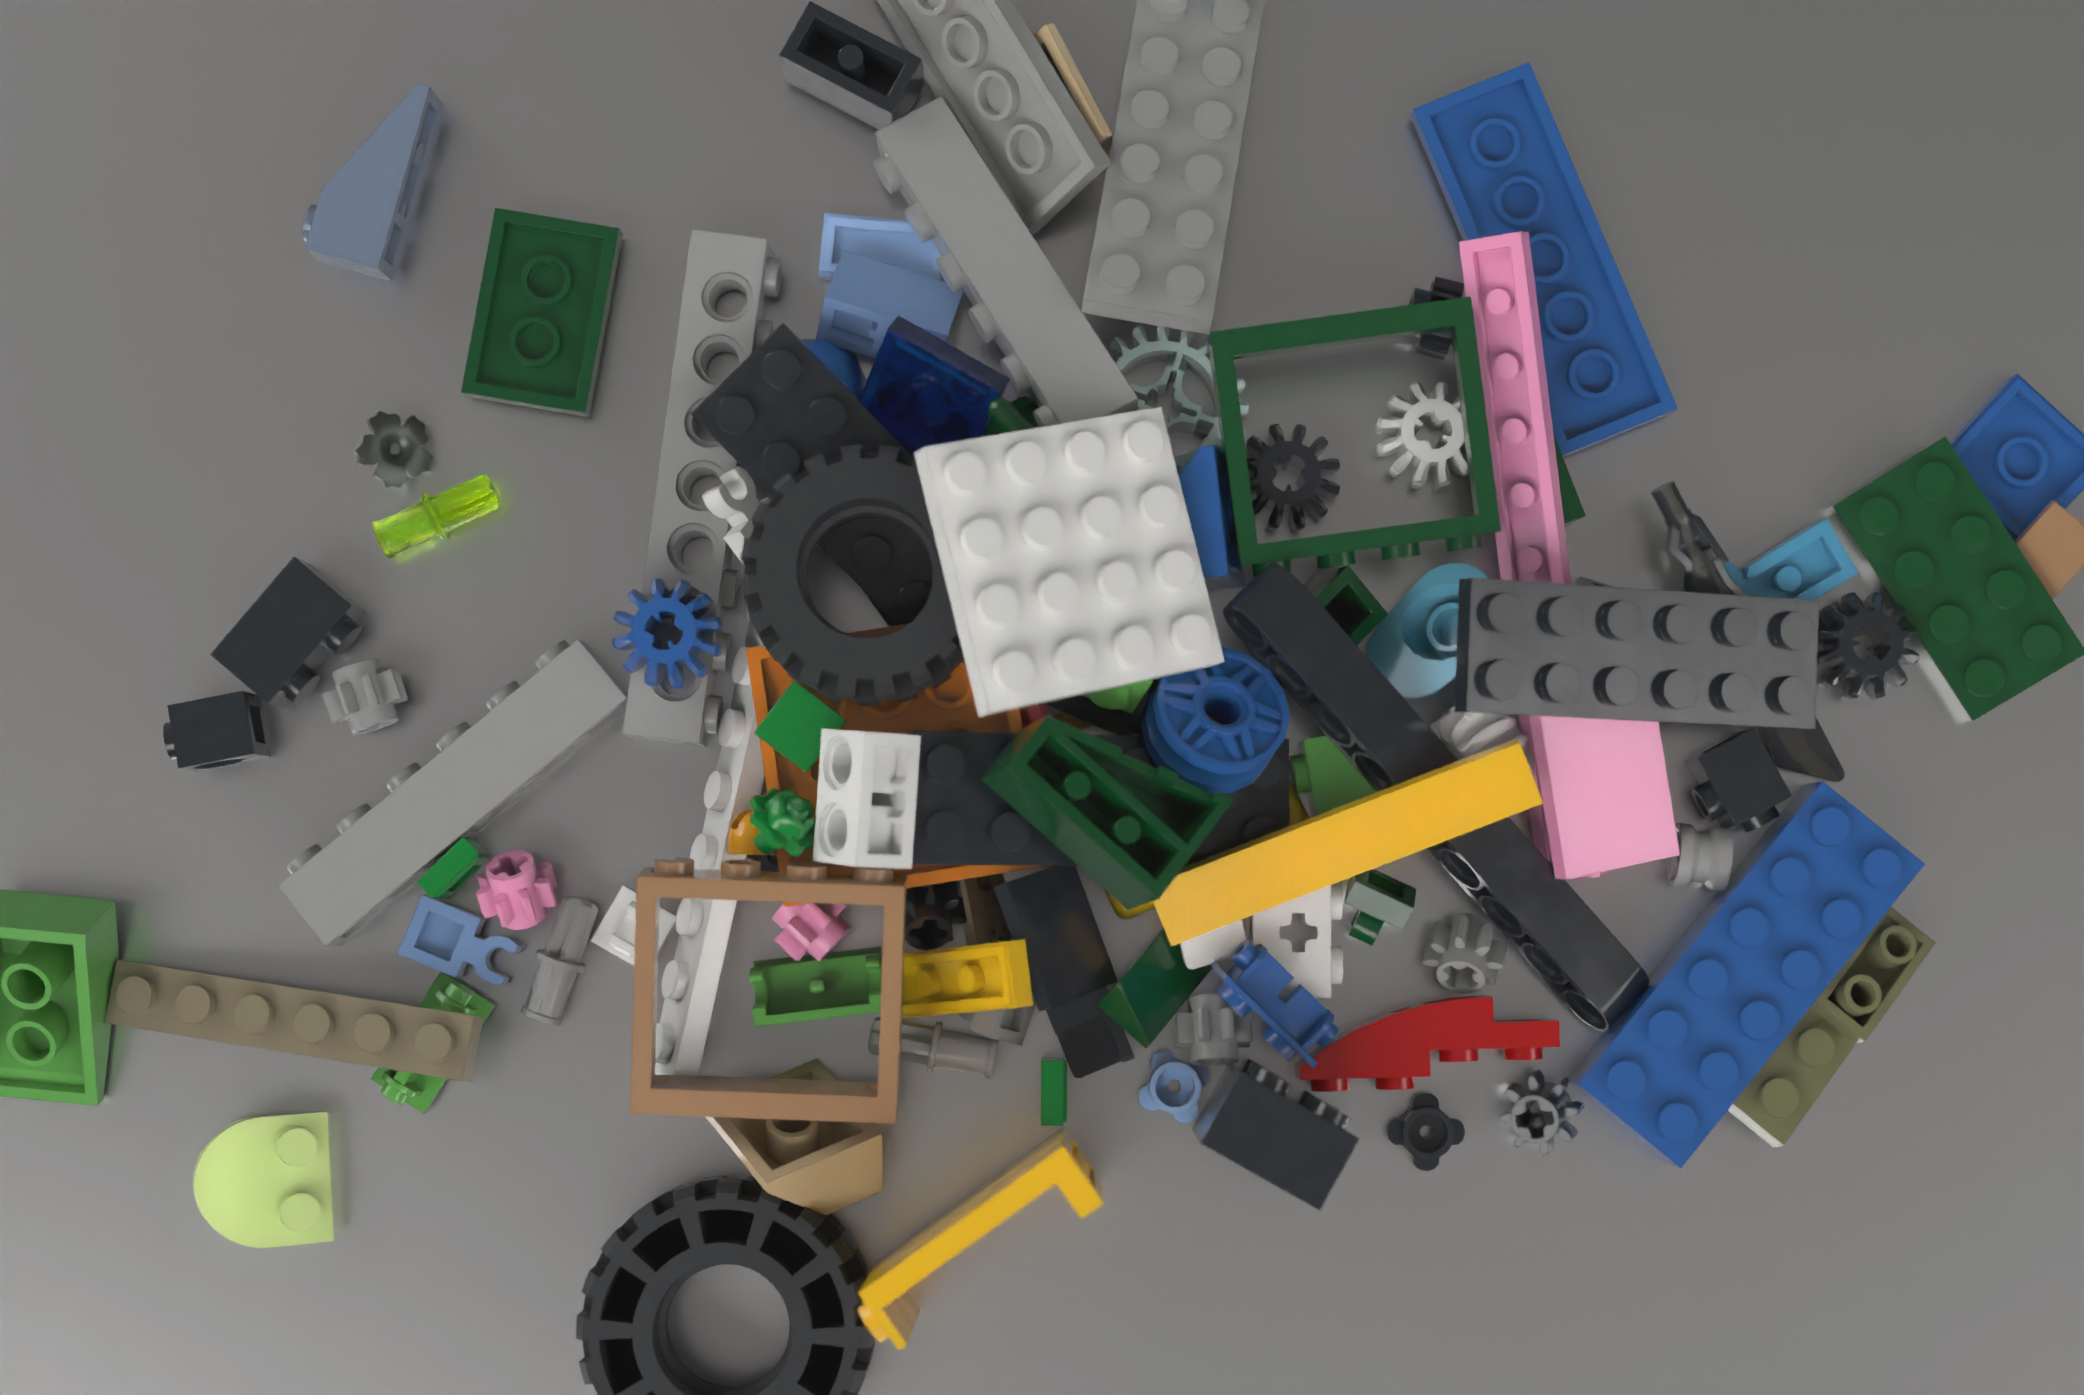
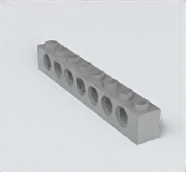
(713, 267)

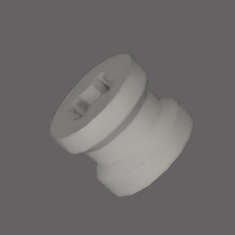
(1702, 857)

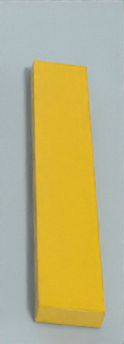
(1348, 841)

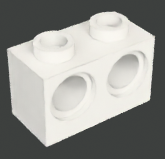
(866, 799)

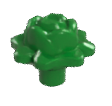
(783, 822)

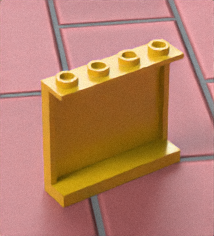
(887, 1303)

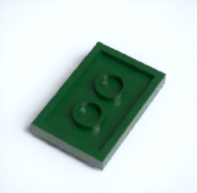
(542, 312)

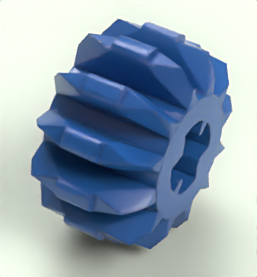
(649, 647)

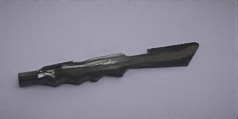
(1703, 572)

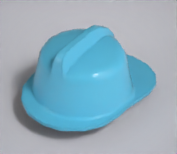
(1419, 635)

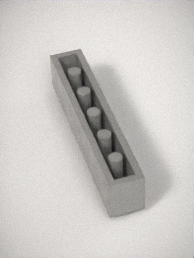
(999, 268)
(455, 793)

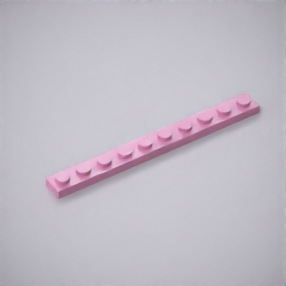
(1520, 430)

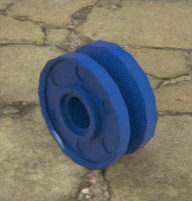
(1209, 753)

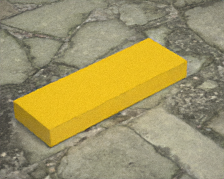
(966, 979)

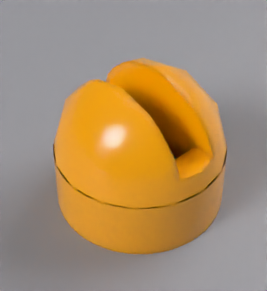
(742, 836)

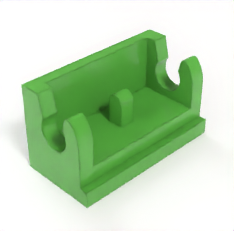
(814, 990)

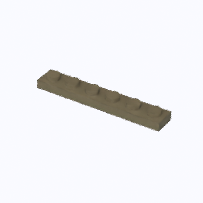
(294, 1020)

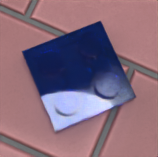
(929, 389)

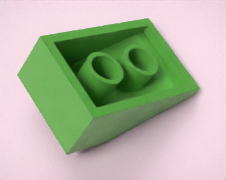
(55, 995)

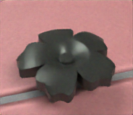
(394, 448)

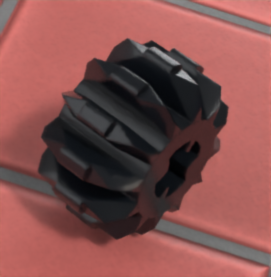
(1309, 480)
(1887, 639)

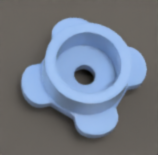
(1158, 1096)

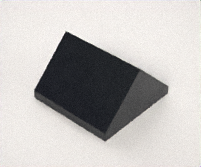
(1059, 933)

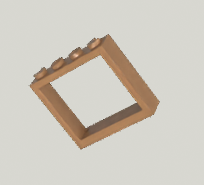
(765, 1096)

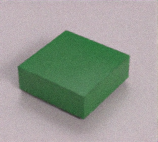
(796, 726)
(454, 868)
(1053, 1091)

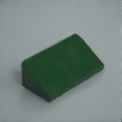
(1152, 990)

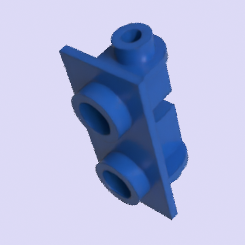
(1254, 986)

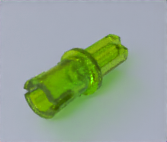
(436, 515)

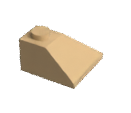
(805, 1160)

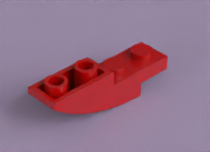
(1399, 1043)

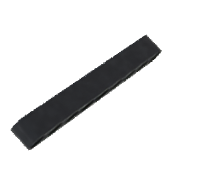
(1393, 745)

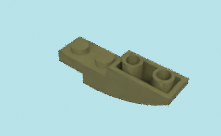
(1831, 1028)

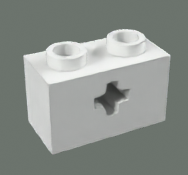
(1317, 962)

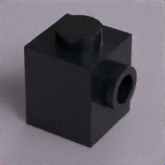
(1738, 782)

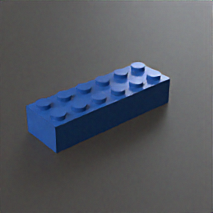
(1745, 972)

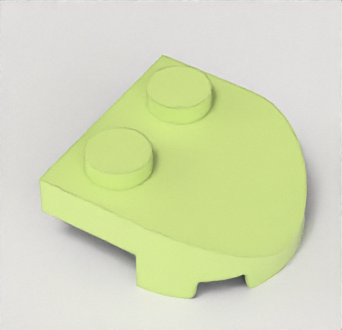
(268, 1180)

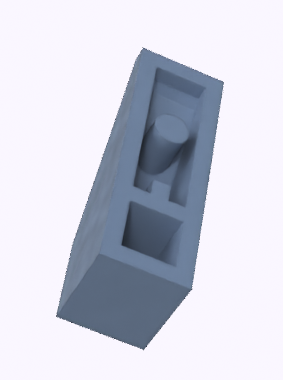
(372, 196)

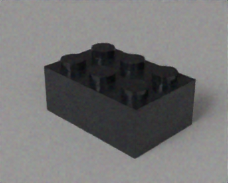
(1273, 1135)

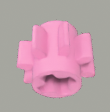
(516, 889)
(810, 929)

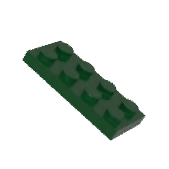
(1959, 579)

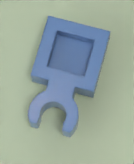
(449, 939)

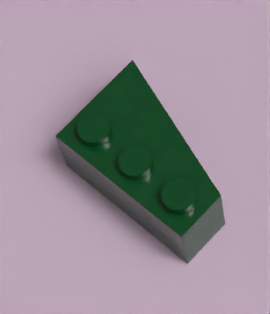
(1104, 809)

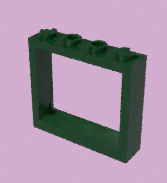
(1338, 330)

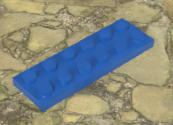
(1512, 174)

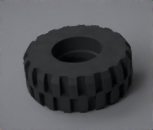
(719, 1225)

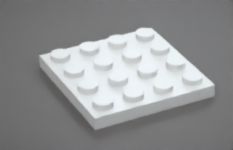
(1068, 559)

